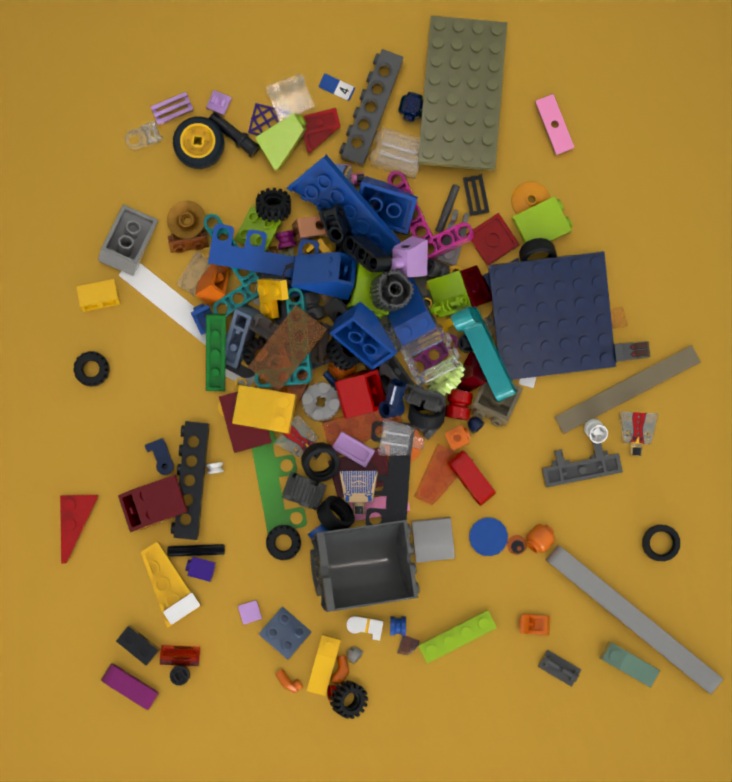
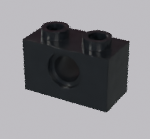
(138, 645)

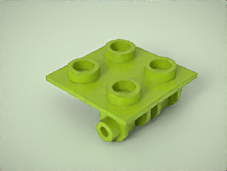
(253, 222)
(448, 294)

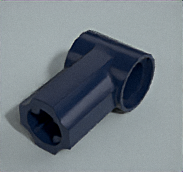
(393, 404)

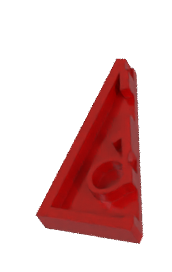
(73, 517)

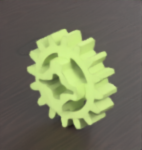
(447, 381)

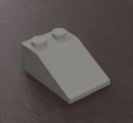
(127, 240)

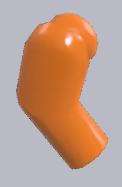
(342, 671)
(287, 683)

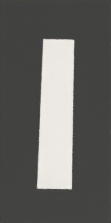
(164, 298)

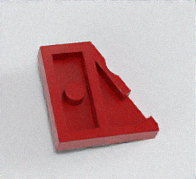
(320, 127)

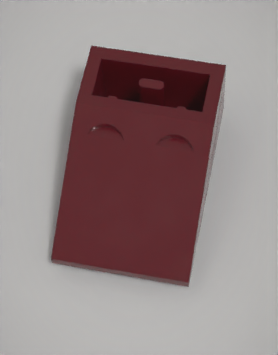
(153, 503)

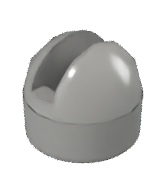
(354, 654)

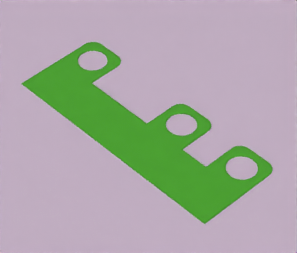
(268, 474)

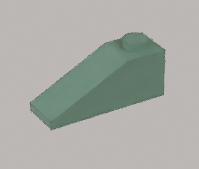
(629, 664)

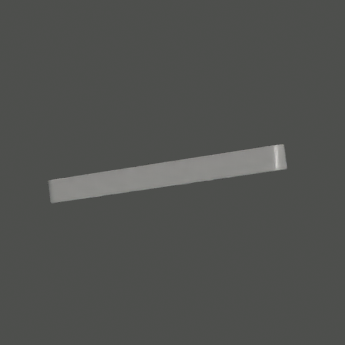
(634, 619)

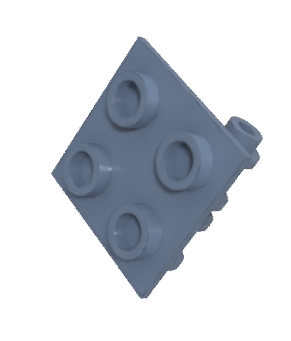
(285, 633)

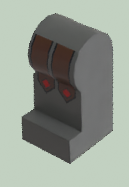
(631, 351)

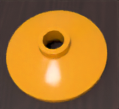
(524, 191)

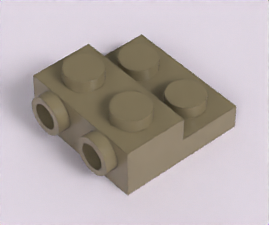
(487, 405)

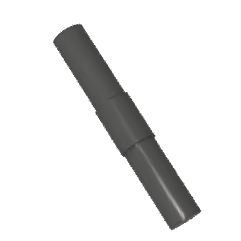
(447, 208)

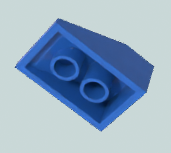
(390, 203)
(413, 319)
(363, 336)

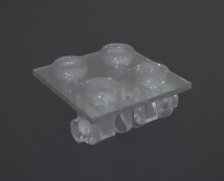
(290, 96)

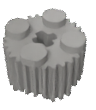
(310, 398)

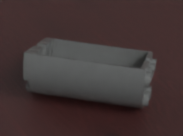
(364, 566)

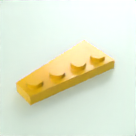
(164, 578)

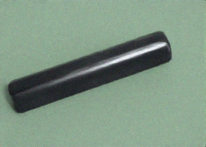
(196, 550)

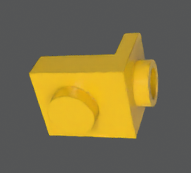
(323, 248)

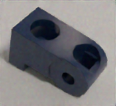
(162, 455)

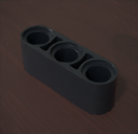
(367, 253)

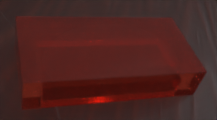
(180, 655)

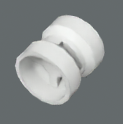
(597, 435)

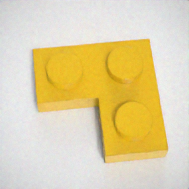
(269, 292)

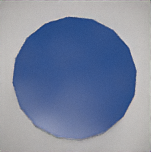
(488, 536)

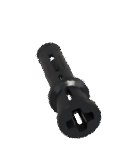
(241, 139)

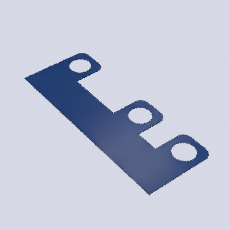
(251, 257)

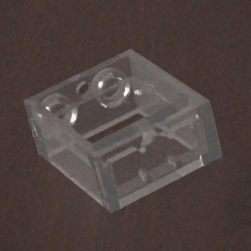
(423, 343)

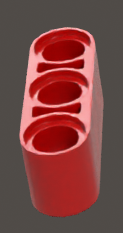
(471, 478)

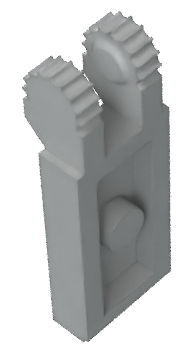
(452, 256)

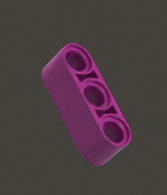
(440, 348)
(129, 686)

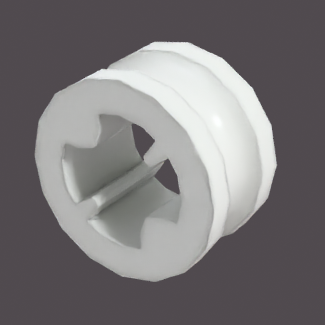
(215, 468)

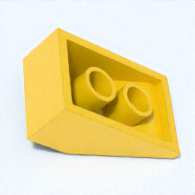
(264, 409)

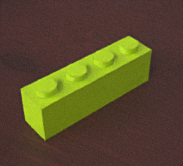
(457, 636)

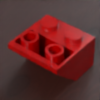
(360, 393)

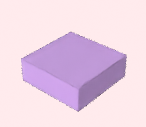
(249, 612)

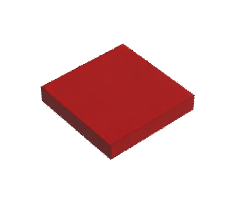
(493, 239)

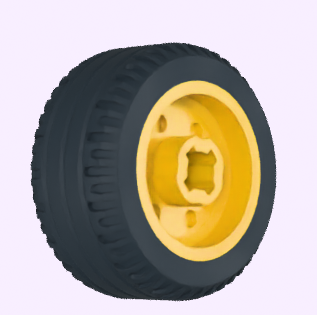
(198, 155)

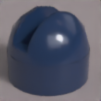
(475, 424)

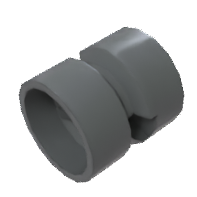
(312, 303)

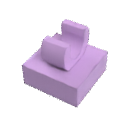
(218, 102)

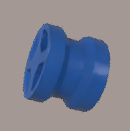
(398, 626)

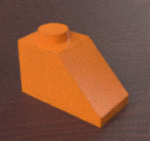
(213, 283)

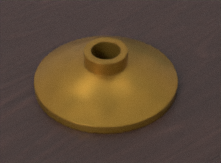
(179, 213)

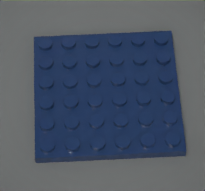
(552, 315)

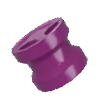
(286, 239)

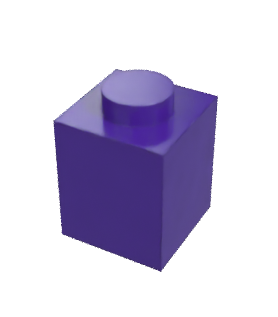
(200, 568)

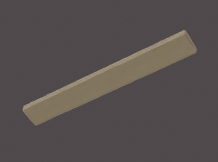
(627, 389)

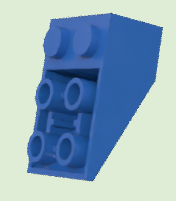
(325, 273)

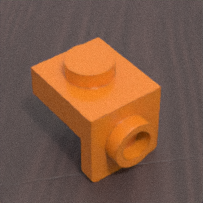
(458, 437)
(534, 624)

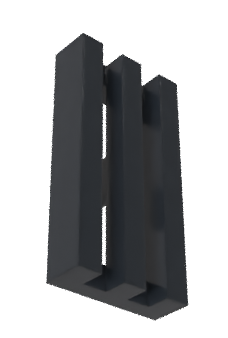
(483, 193)

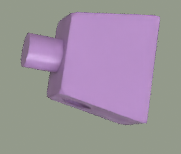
(411, 257)

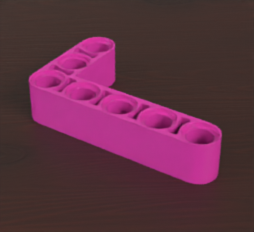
(420, 222)

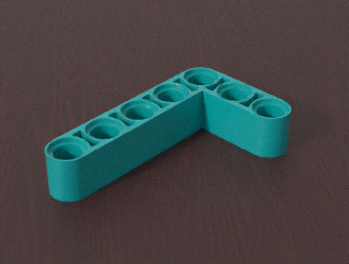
(245, 281)
(473, 325)
(306, 363)

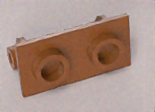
(180, 245)

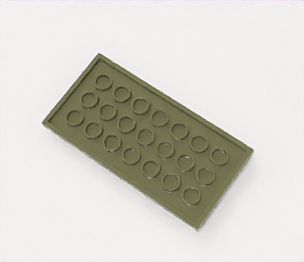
(462, 93)

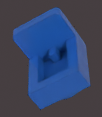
(199, 317)

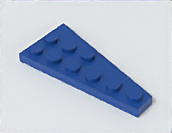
(327, 185)

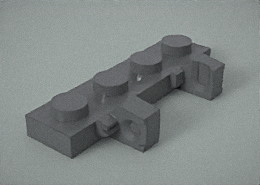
(598, 465)

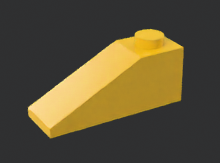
(323, 665)

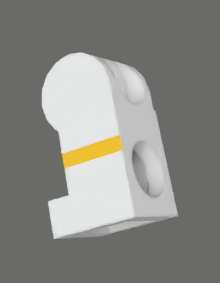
(361, 624)

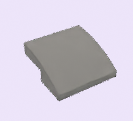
(433, 539)

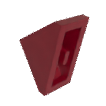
(473, 374)

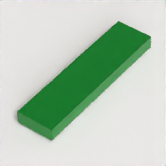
(215, 351)

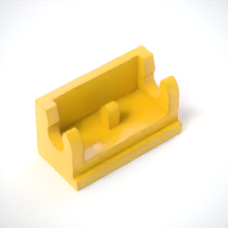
(98, 295)

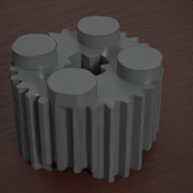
(381, 291)
(303, 491)

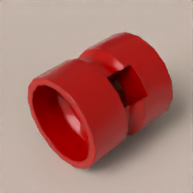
(458, 404)

